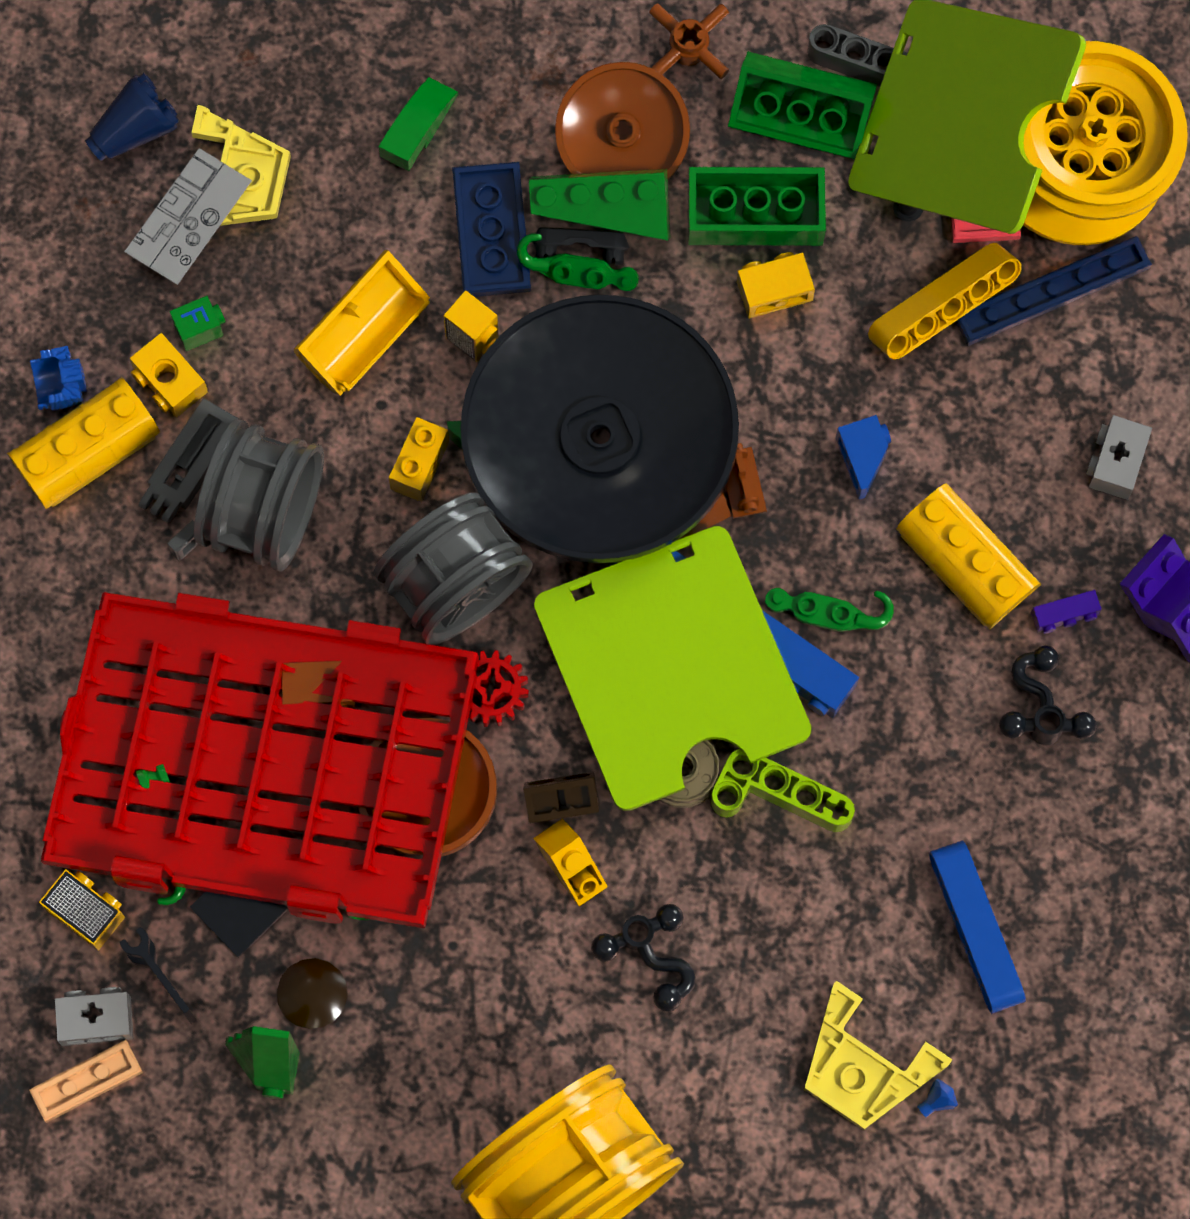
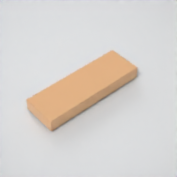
(86, 1081)

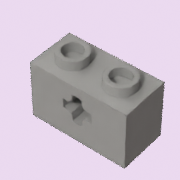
(1129, 440)
(77, 1029)

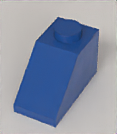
(863, 451)

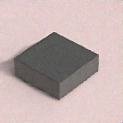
(183, 542)

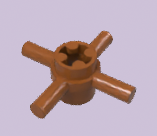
(692, 29)

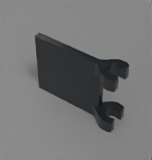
(237, 919)
(145, 956)

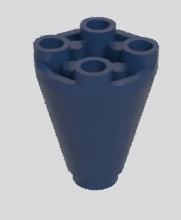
(132, 120)

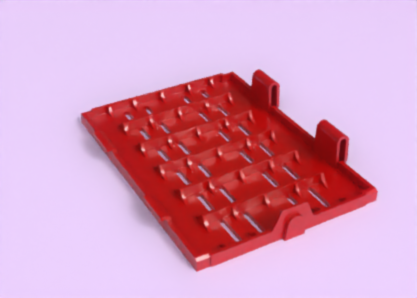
(307, 876)

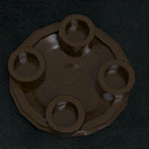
(312, 993)

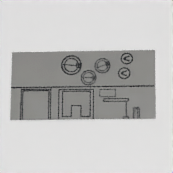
(188, 216)

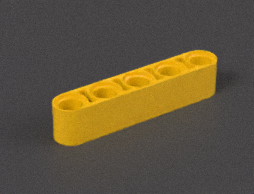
(944, 301)

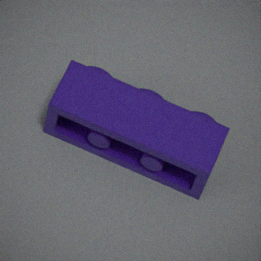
(1066, 612)

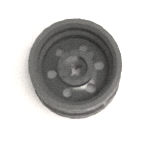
(258, 494)
(452, 568)

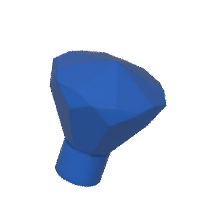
(939, 1098)

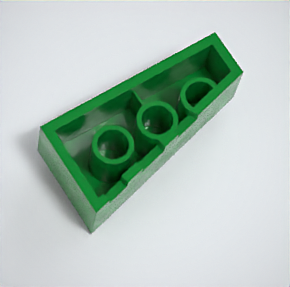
(610, 200)

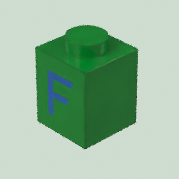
(198, 322)

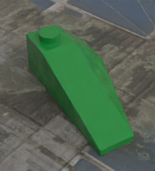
(267, 1059)

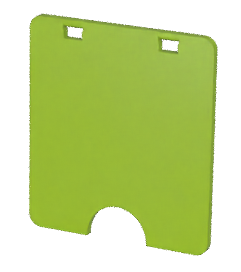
(959, 113)
(671, 662)

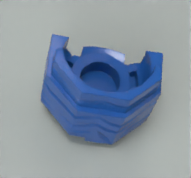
(58, 379)

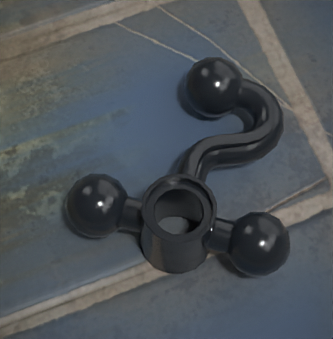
(1015, 724)
(668, 918)

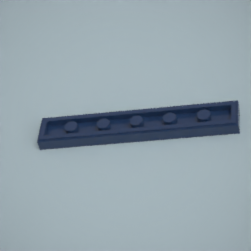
(1054, 290)

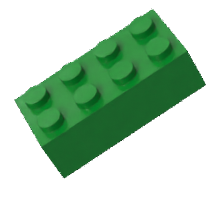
(756, 206)

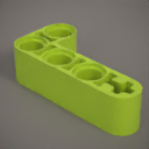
(785, 797)

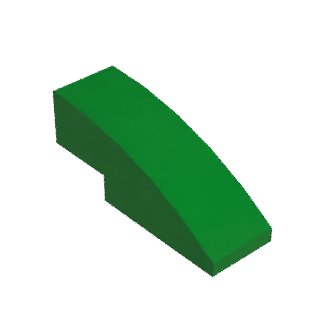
(417, 123)

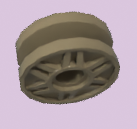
(700, 781)

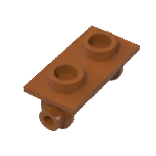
(744, 485)

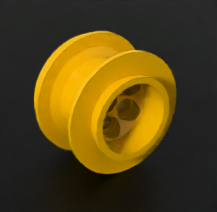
(1136, 129)

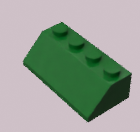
(801, 105)

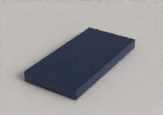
(490, 228)

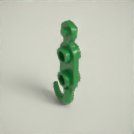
(575, 269)
(828, 611)

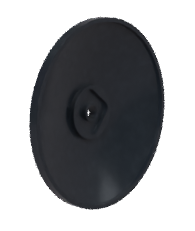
(590, 369)

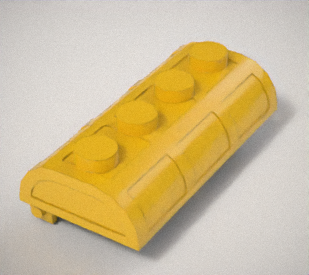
(362, 324)
(84, 443)
(967, 556)

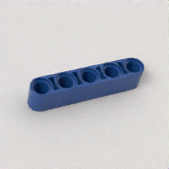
(977, 927)

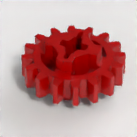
(504, 689)

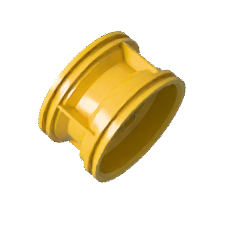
(571, 1158)

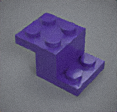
(1161, 592)

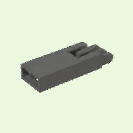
(191, 452)

